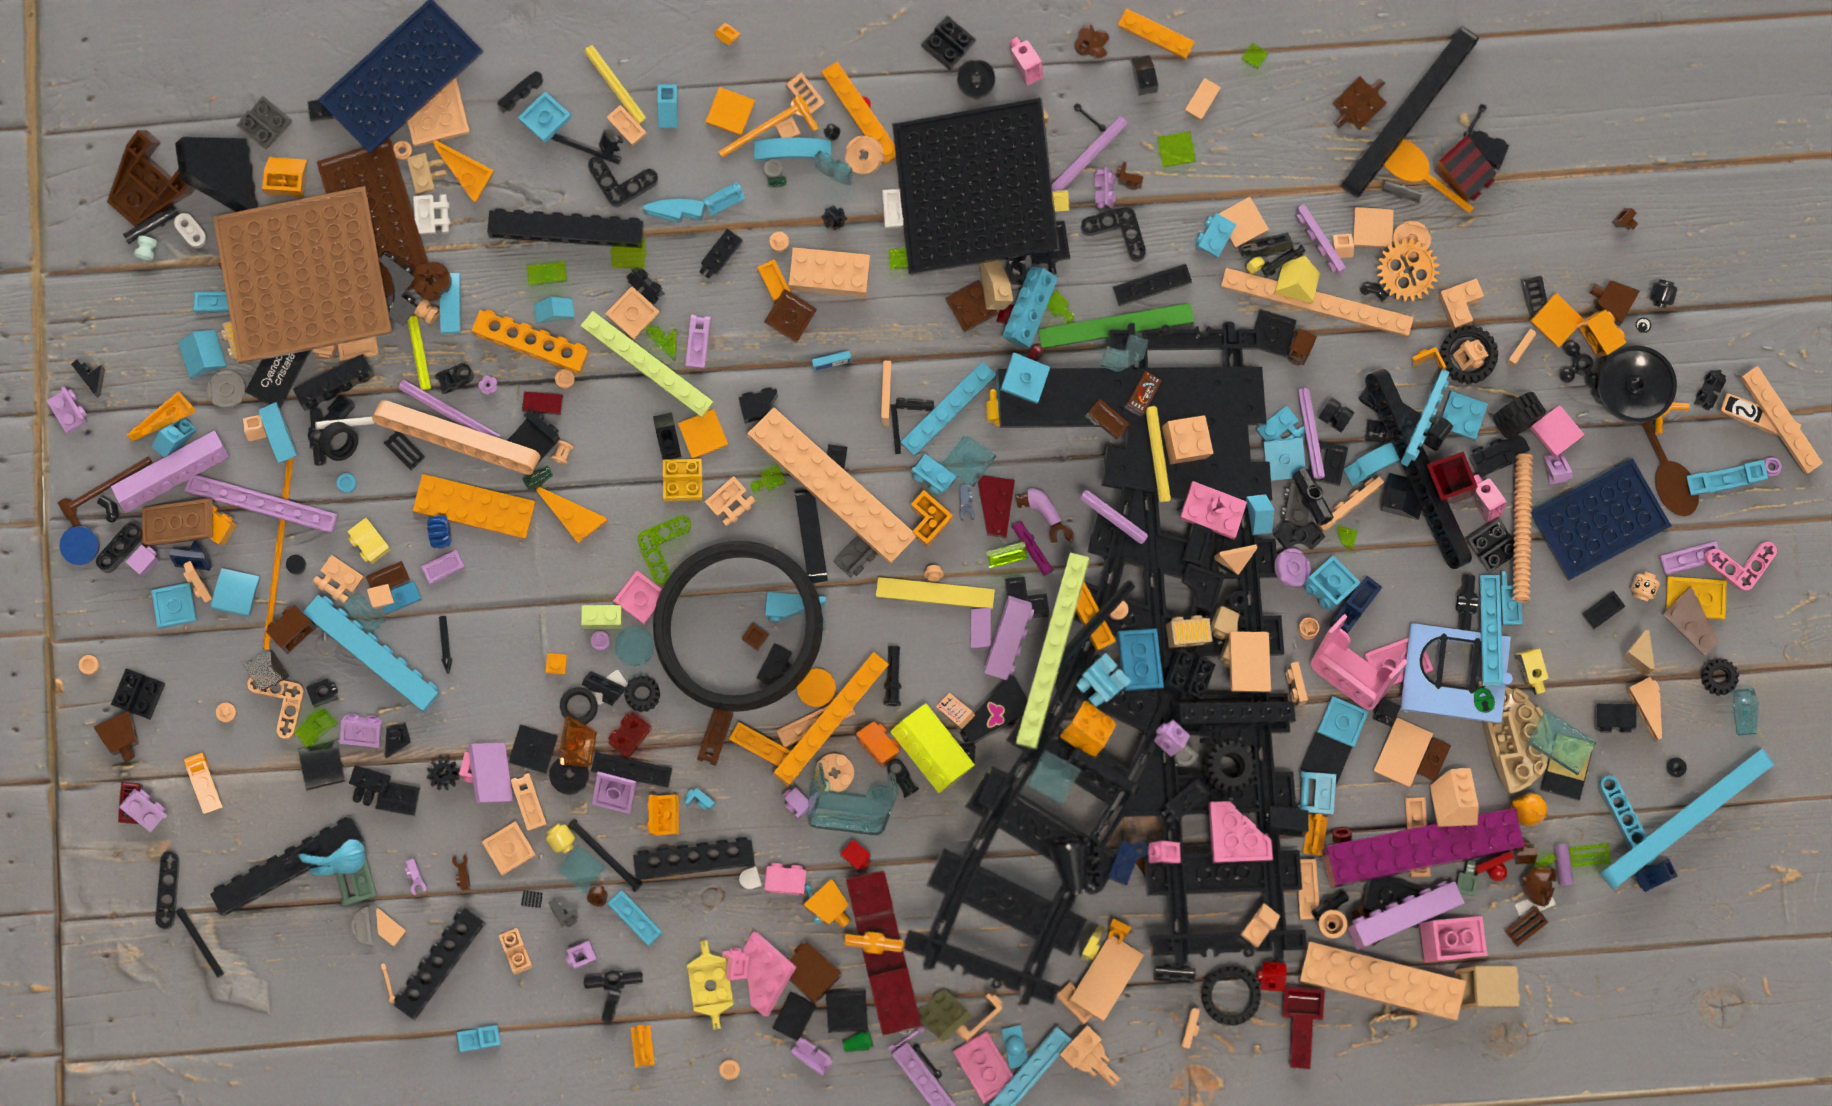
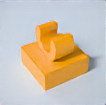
(1119, 929)

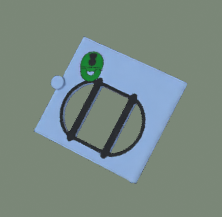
(1435, 698)

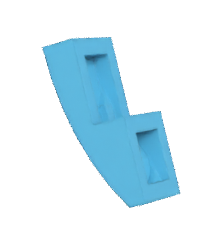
(478, 1038)

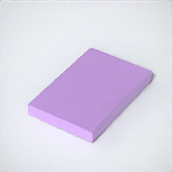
(490, 773)

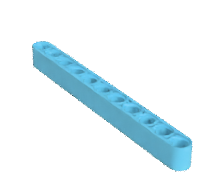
(1687, 819)

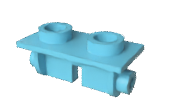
(724, 199)

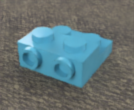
(1331, 583)

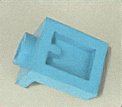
(703, 800)

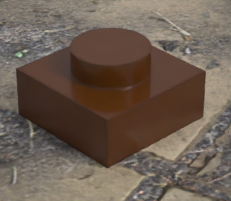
(755, 637)

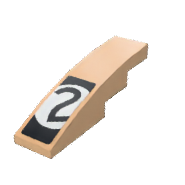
(1747, 413)

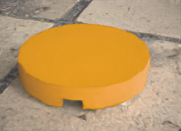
(817, 688)

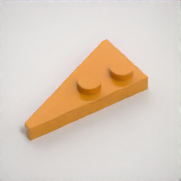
(467, 171)
(168, 413)
(575, 518)

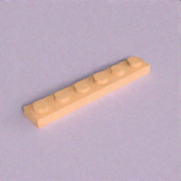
(1781, 420)

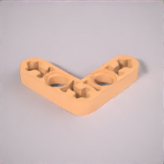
(288, 700)

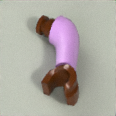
(1040, 501)

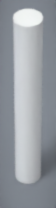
(350, 422)

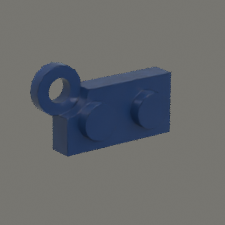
(1125, 861)

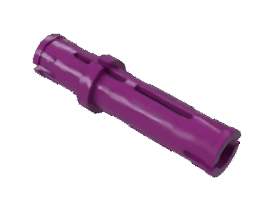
(1032, 548)

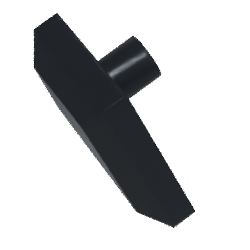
(396, 739)

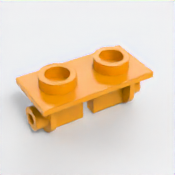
(1315, 836)
(642, 1045)

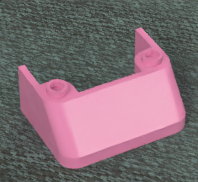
(1351, 672)

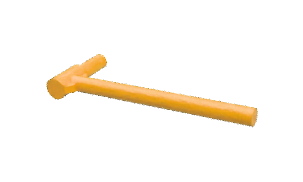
(797, 106)

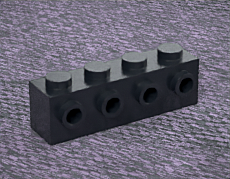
(333, 382)

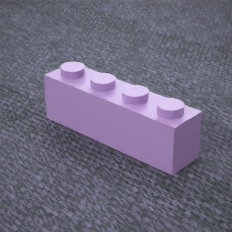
(1008, 637)

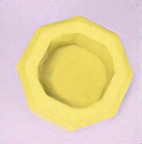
(1255, 265)

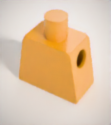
(828, 905)

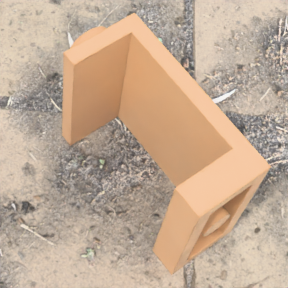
(996, 1003)

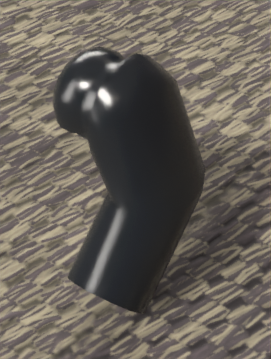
(1370, 287)

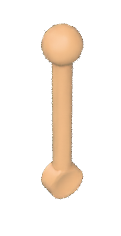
(384, 969)

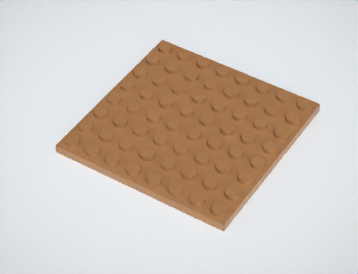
(302, 275)

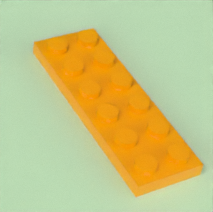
(474, 506)

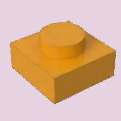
(727, 34)
(556, 664)

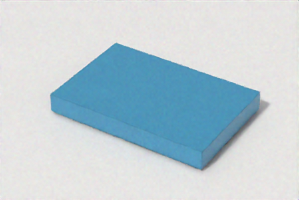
(1140, 659)

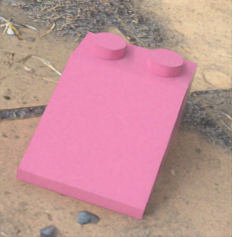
(1453, 939)

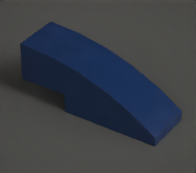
(1357, 603)

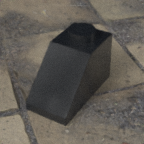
(1145, 75)
(667, 436)

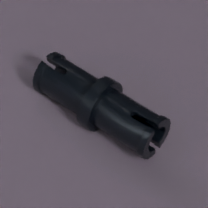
(1330, 904)

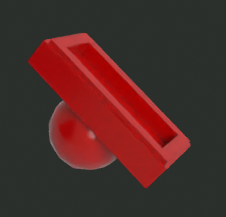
(1496, 869)

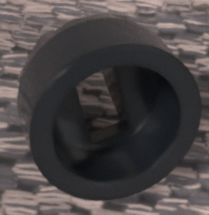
(835, 134)

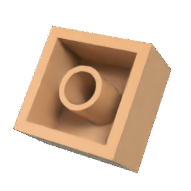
(1187, 439)

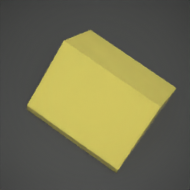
(1298, 280)

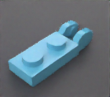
(1510, 609)

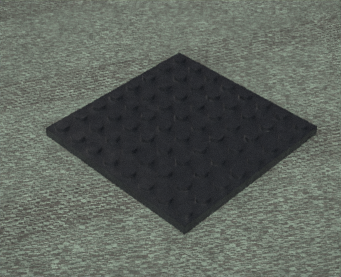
(975, 186)

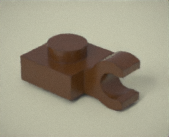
(462, 878)

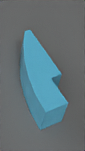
(676, 209)
(451, 307)
(278, 433)

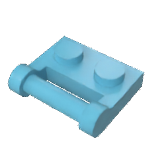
(1324, 792)

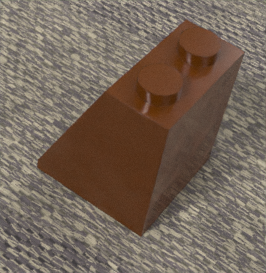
(813, 972)

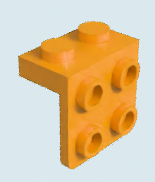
(1089, 729)

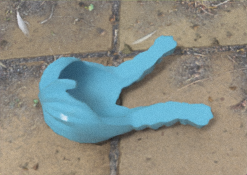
(344, 860)

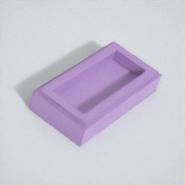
(443, 567)

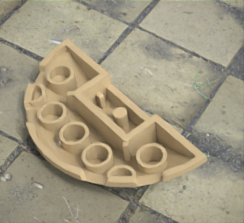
(1512, 756)

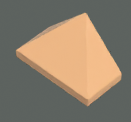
(1236, 558)

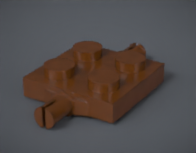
(1359, 103)

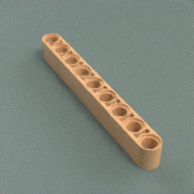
(456, 437)

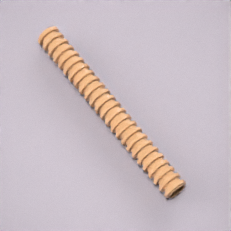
(1522, 527)

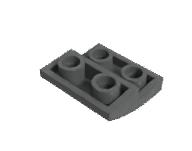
(264, 122)

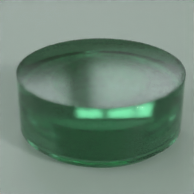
(777, 182)

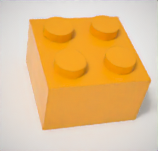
(1602, 333)

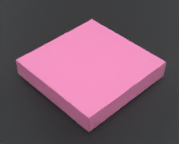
(1557, 431)
(639, 597)

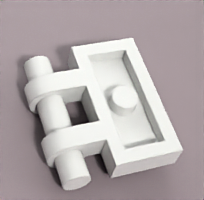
(425, 214)

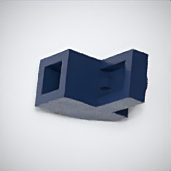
(1656, 875)

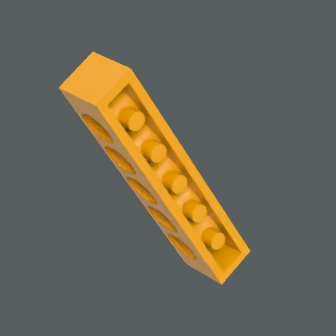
(487, 318)

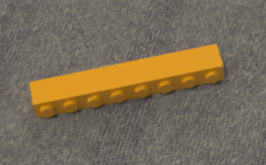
(830, 719)

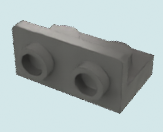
(1295, 510)
(854, 557)
(560, 912)

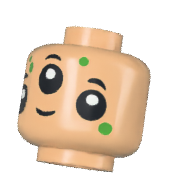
(1645, 586)

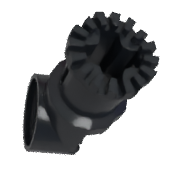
(903, 777)

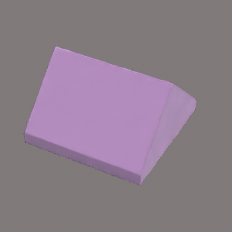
(614, 792)

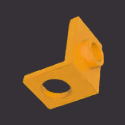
(1425, 355)

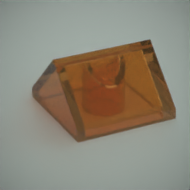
(576, 743)

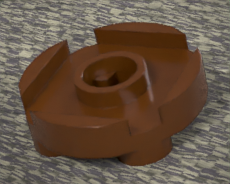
(425, 273)

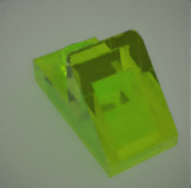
(667, 344)

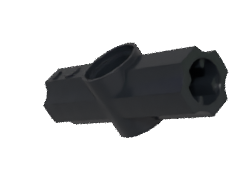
(1308, 489)

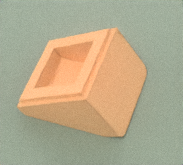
(1343, 245)
(254, 428)
(380, 596)

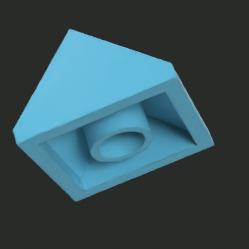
(202, 353)

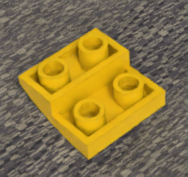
(682, 480)

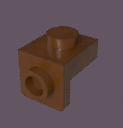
(1129, 180)

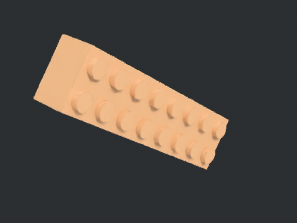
(1382, 982)

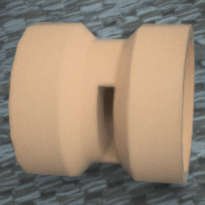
(427, 311)
(1309, 625)

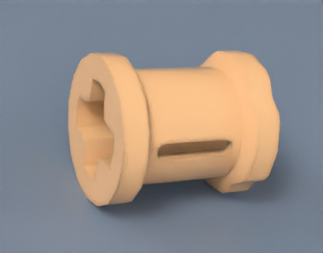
(557, 456)

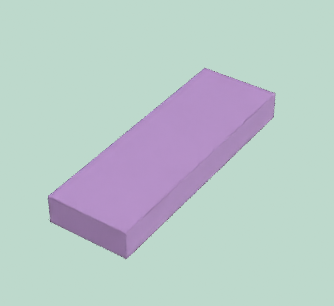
(1687, 558)

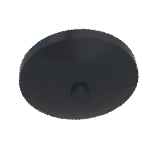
(1637, 384)

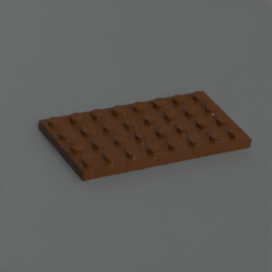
(388, 203)

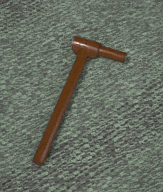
(69, 507)

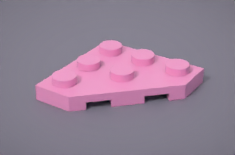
(1235, 836)
(766, 973)

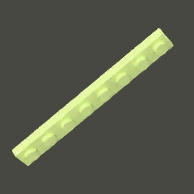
(647, 364)

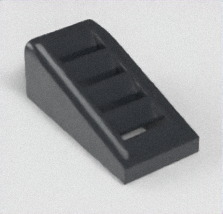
(1528, 297)

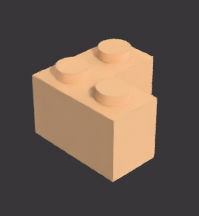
(1456, 303)

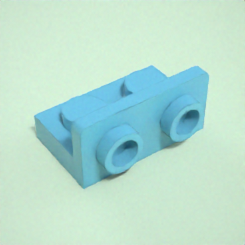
(933, 475)

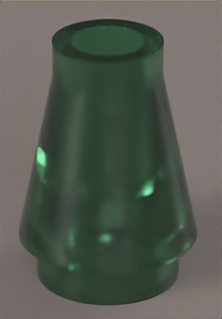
(536, 479)

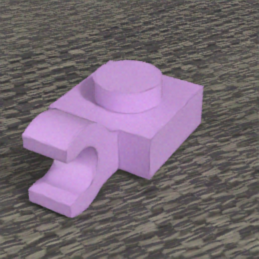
(413, 872)

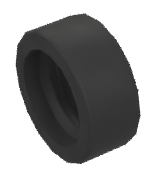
(347, 449)
(579, 691)

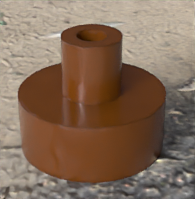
(597, 896)

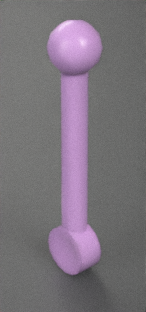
(892, 1048)

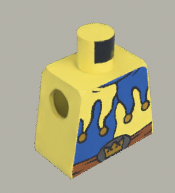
(1530, 661)

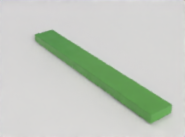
(1099, 328)

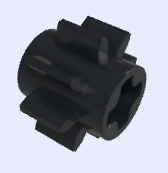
(834, 218)

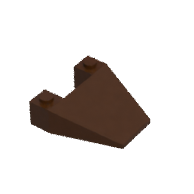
(142, 185)

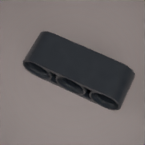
(118, 557)

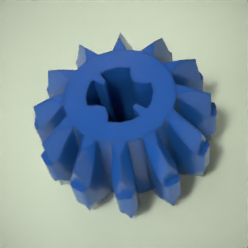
(439, 531)

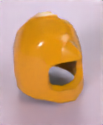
(1530, 809)

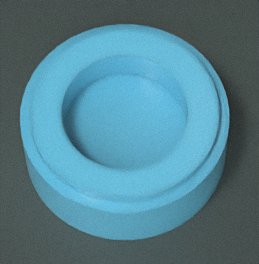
(346, 483)

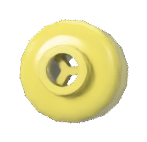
(560, 838)

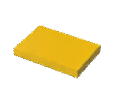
(1709, 593)

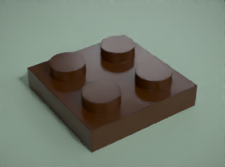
(970, 306)
(790, 315)

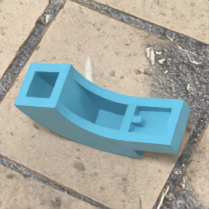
(1372, 463)

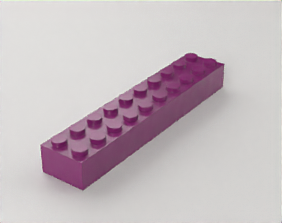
(1421, 848)

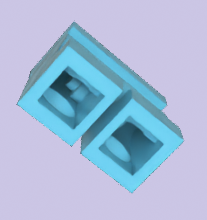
(1103, 683)

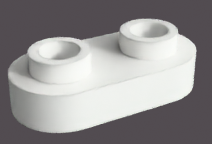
(191, 230)

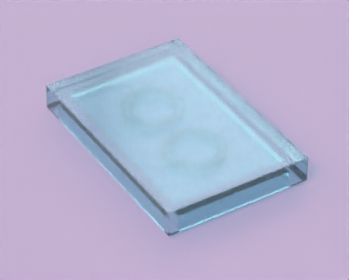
(1561, 742)

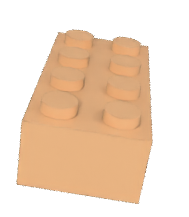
(829, 272)

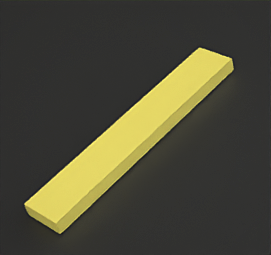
(935, 593)

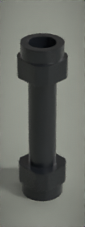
(1269, 268)

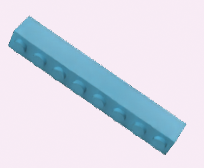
(370, 653)

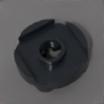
(976, 68)
(566, 786)

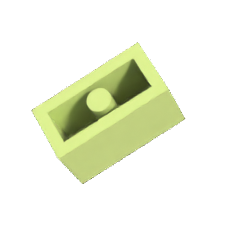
(602, 617)

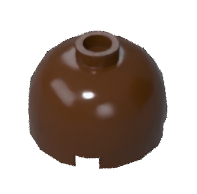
(1538, 885)

